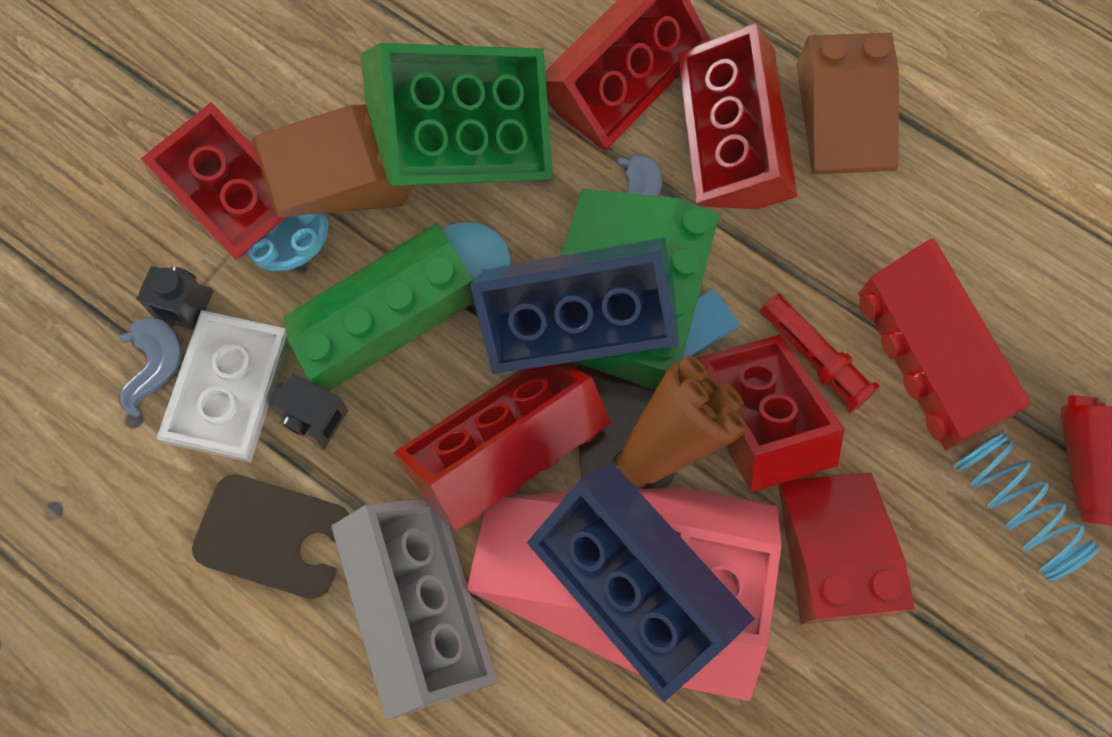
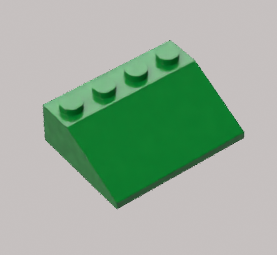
(458, 113)
(621, 218)

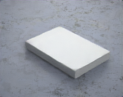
(224, 386)

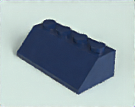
(577, 306)
(638, 580)

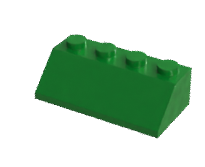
(379, 309)

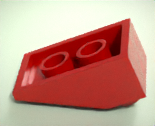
(215, 180)
(785, 415)
(843, 549)

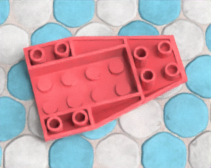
(727, 533)

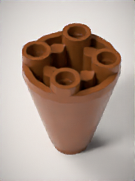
(681, 424)

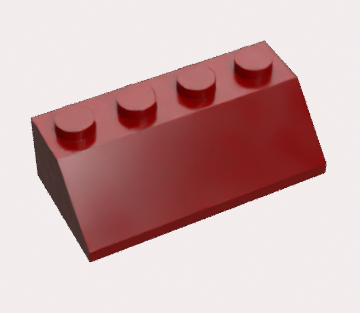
(622, 65)
(736, 122)
(941, 346)
(503, 440)

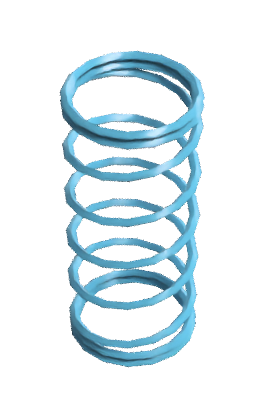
(1067, 560)

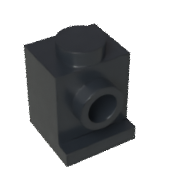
(174, 296)
(308, 408)

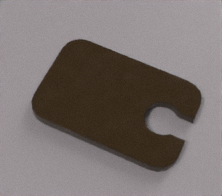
(624, 406)
(258, 535)

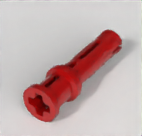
(832, 367)

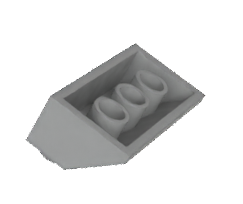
(412, 606)

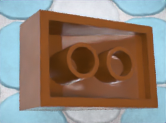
(850, 102)
(326, 165)

